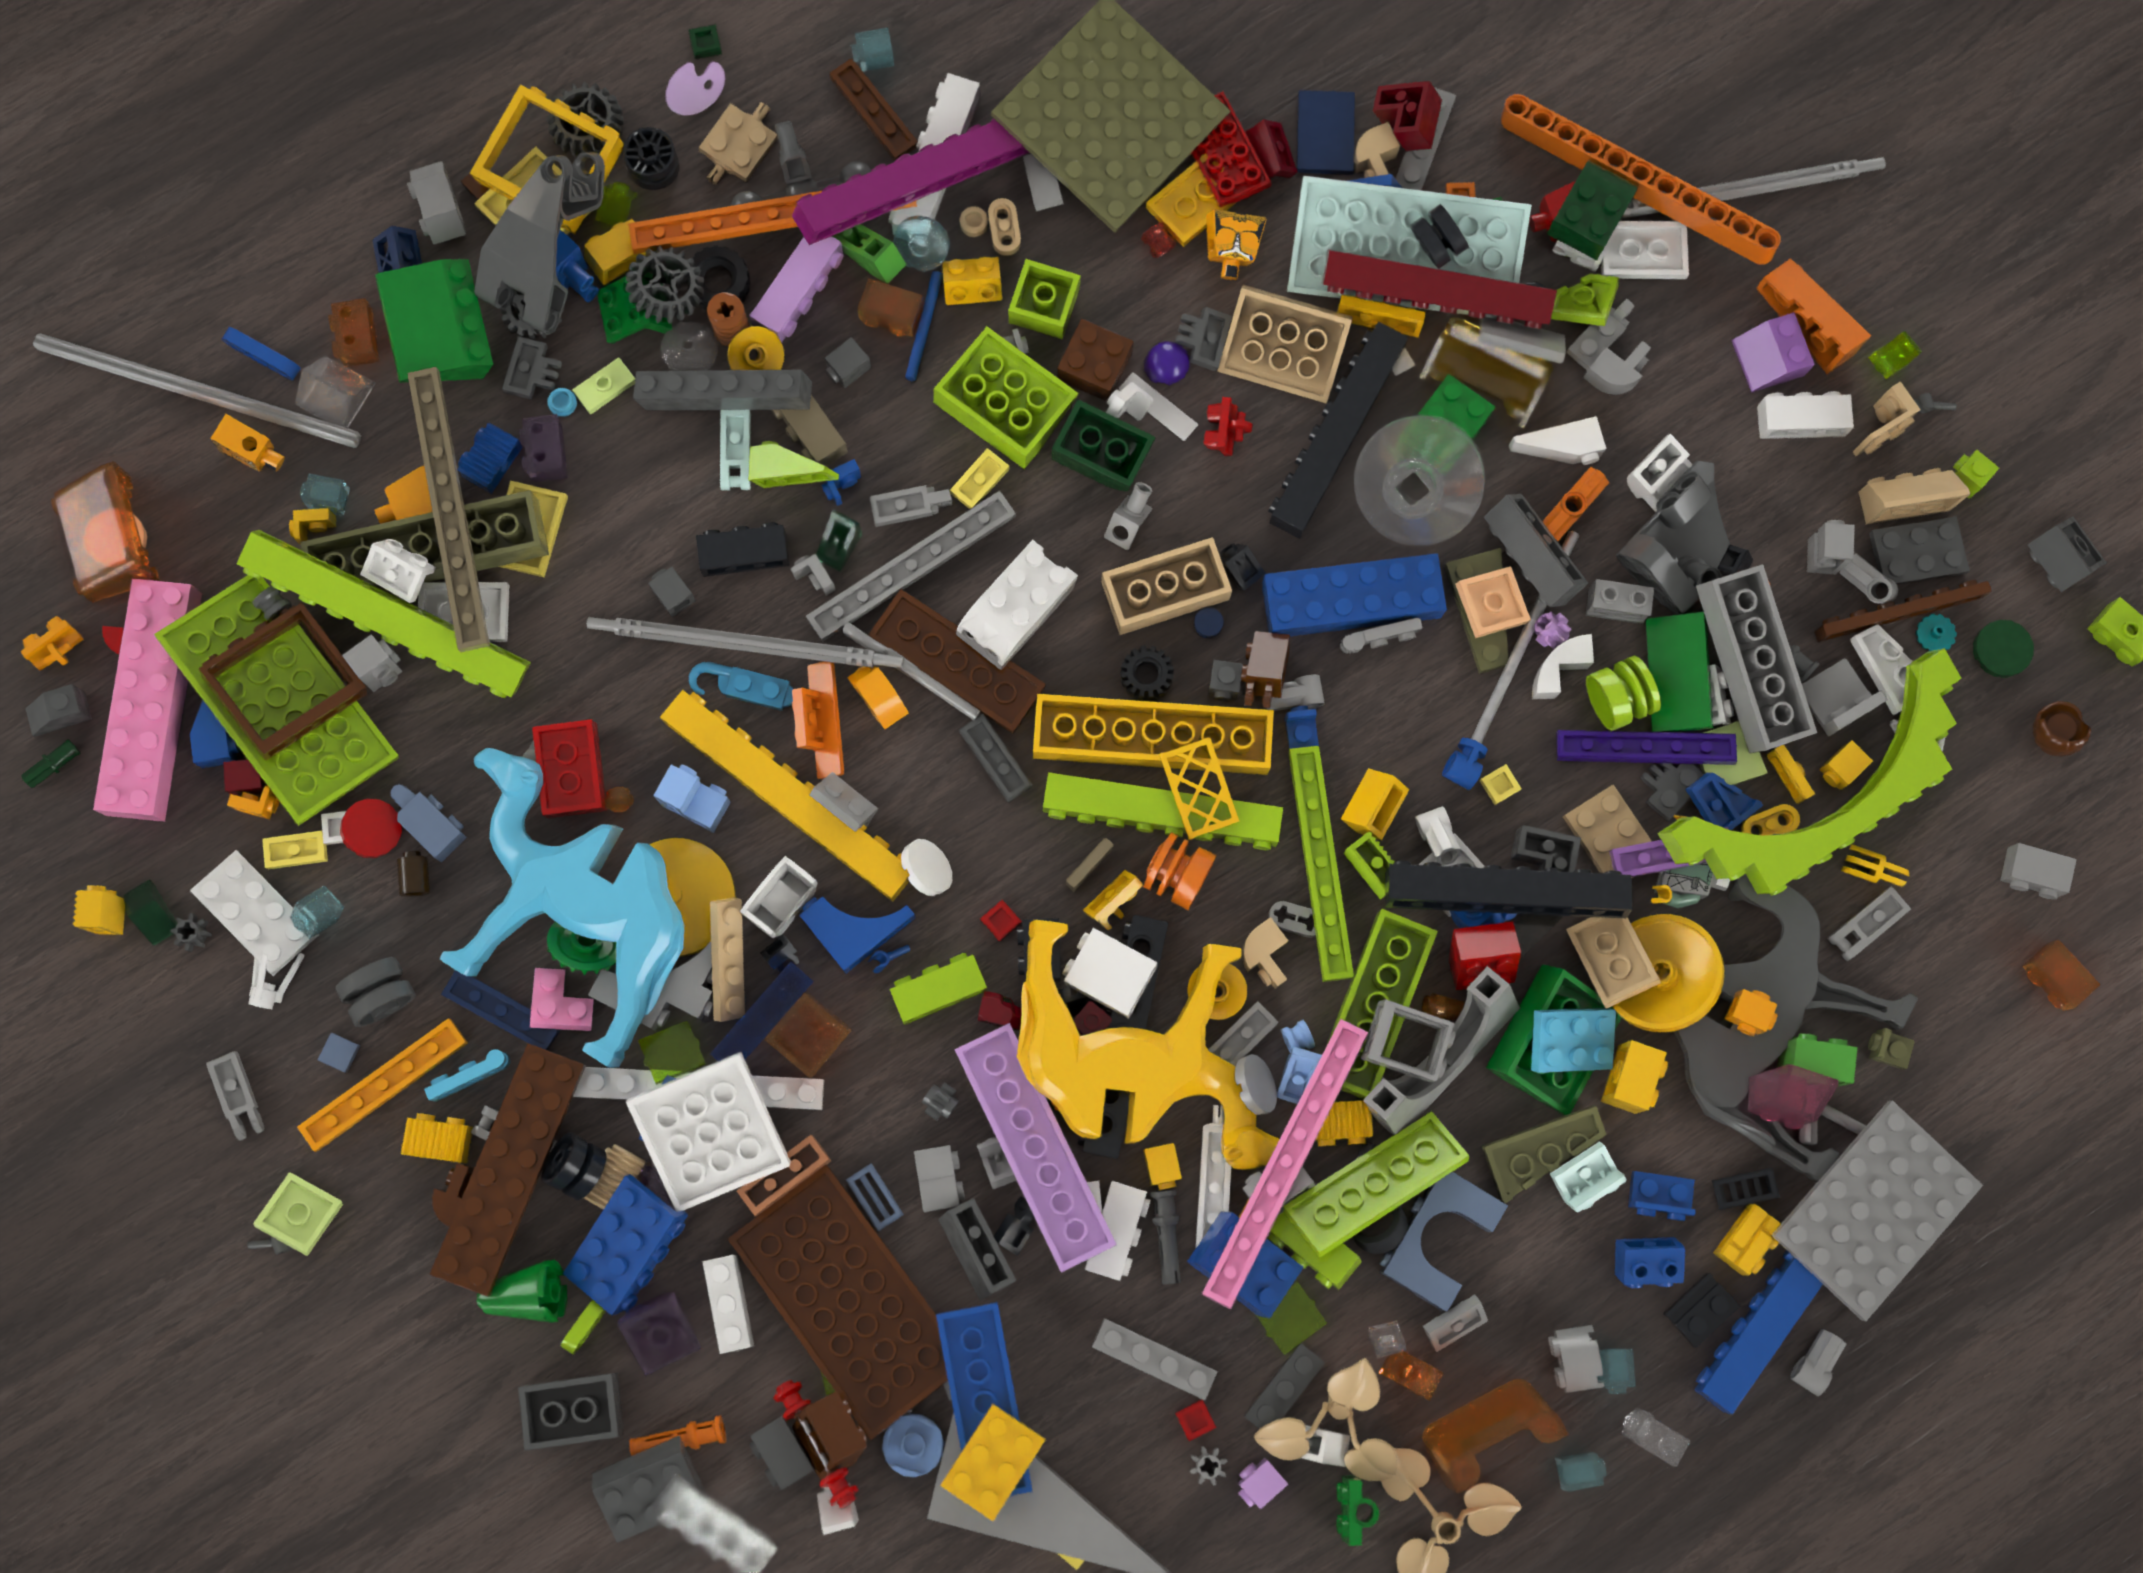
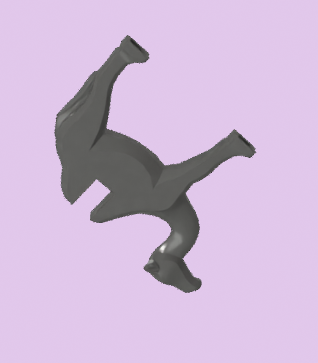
(1723, 1058)

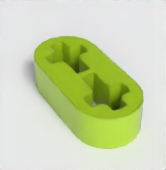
(583, 1327)

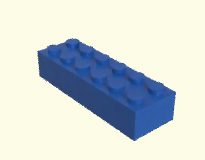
(1354, 595)

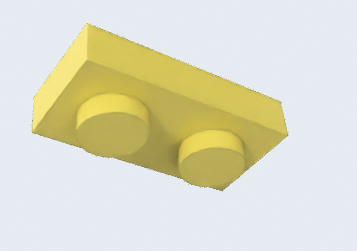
(979, 479)
(294, 850)

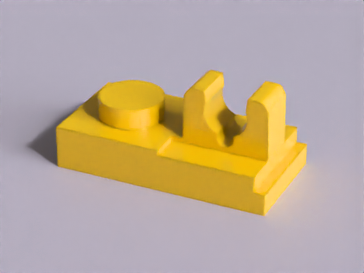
(1115, 894)

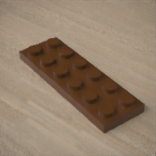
(936, 650)

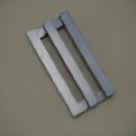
(861, 1175)

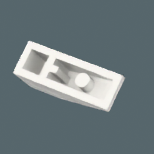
(1564, 443)

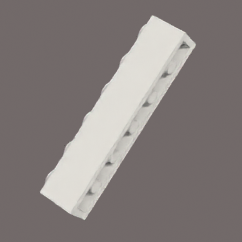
(950, 116)

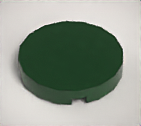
(2003, 648)

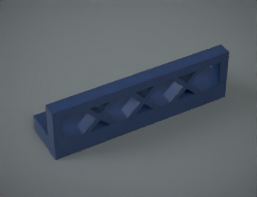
(402, 249)

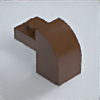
(446, 1202)

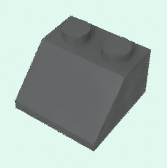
(2066, 554)

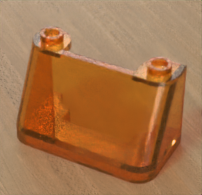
(102, 533)
(1484, 1422)

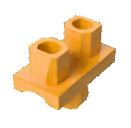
(52, 645)

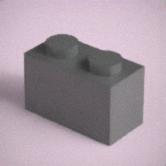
(781, 1453)

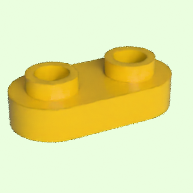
(1768, 822)

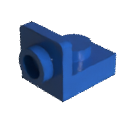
(848, 476)
(1301, 727)

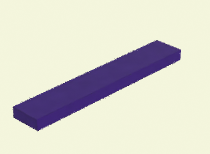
(1646, 747)

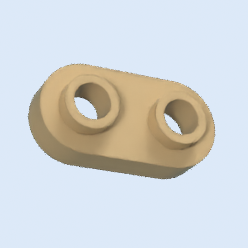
(1004, 228)

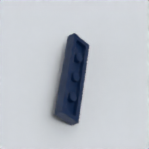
(497, 1009)

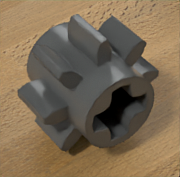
(194, 939)
(940, 1101)

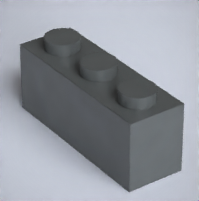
(977, 1249)

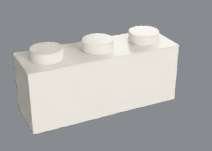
(1805, 415)
(1121, 1214)
(728, 1304)

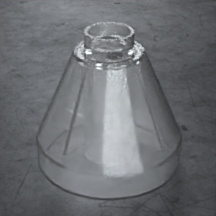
(1442, 459)

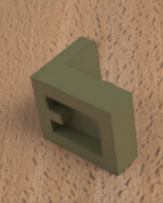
(1890, 1048)

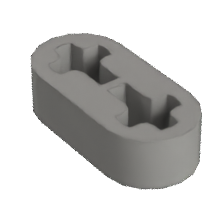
(1289, 925)

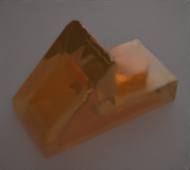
(1412, 1374)

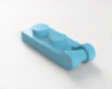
(469, 1074)

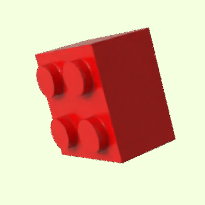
(1484, 946)

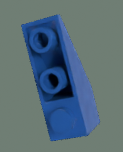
(210, 741)

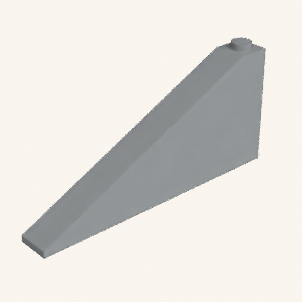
(1048, 1518)

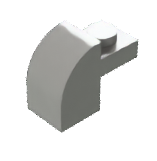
(1615, 375)

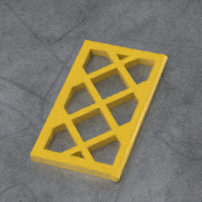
(1223, 795)

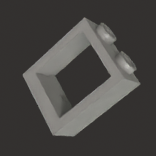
(1379, 1030)

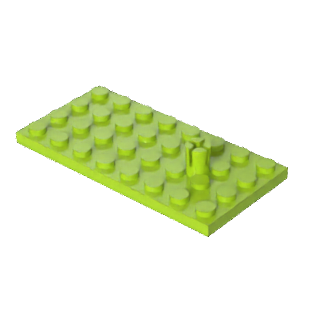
(274, 690)

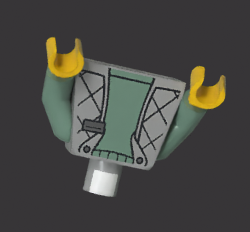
(1686, 885)

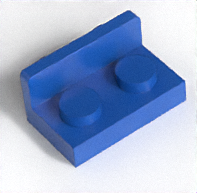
(1662, 1194)

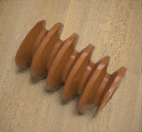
(726, 316)

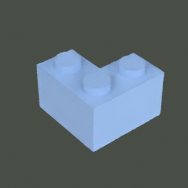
(686, 796)

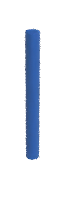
(924, 325)

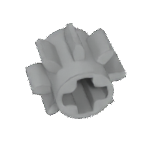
(1216, 1469)

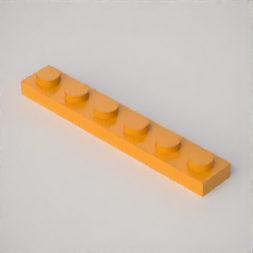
(382, 1085)

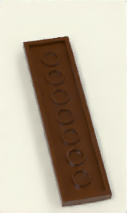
(507, 1170)

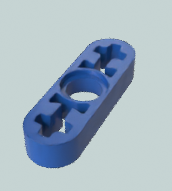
(261, 353)

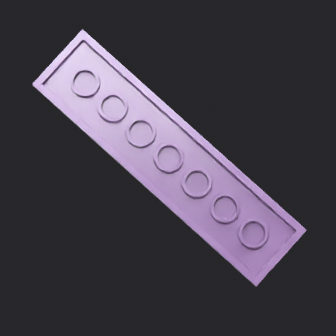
(1035, 1150)

